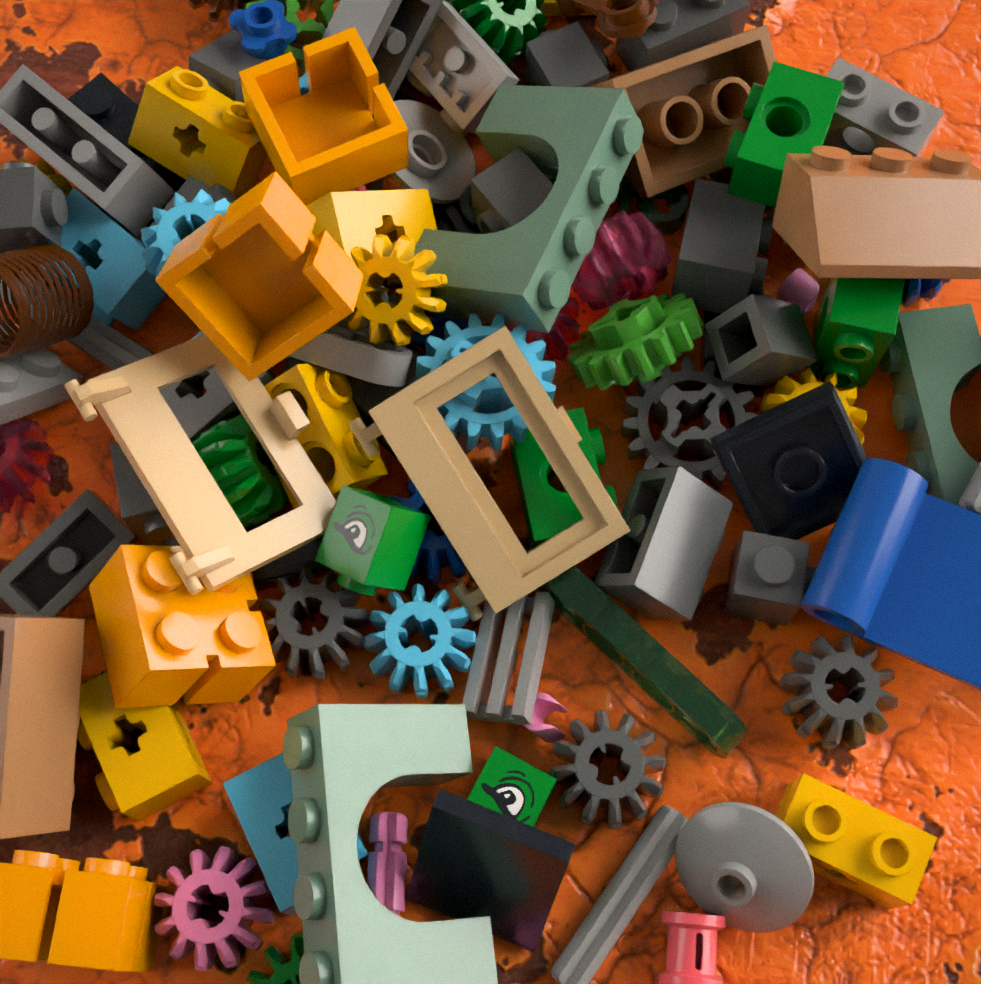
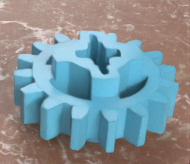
(484, 407)

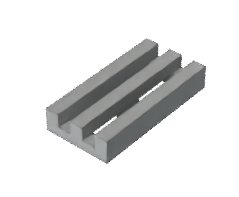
(484, 656)

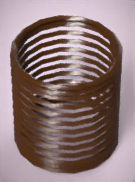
(30, 335)

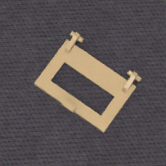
(179, 479)
(459, 496)

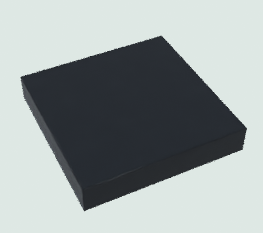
(793, 463)
(488, 866)

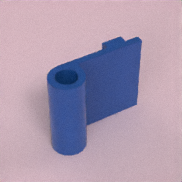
(904, 572)

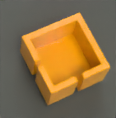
(327, 135)
(261, 278)
(162, 636)
(78, 917)

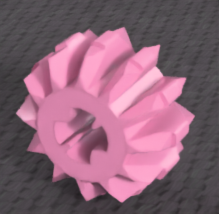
(206, 935)

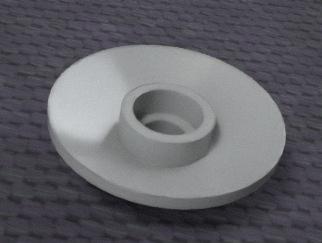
(436, 154)
(756, 849)

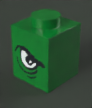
(372, 540)
(513, 788)

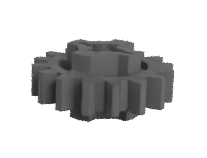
(683, 399)

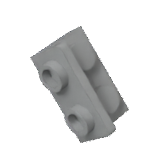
(458, 70)

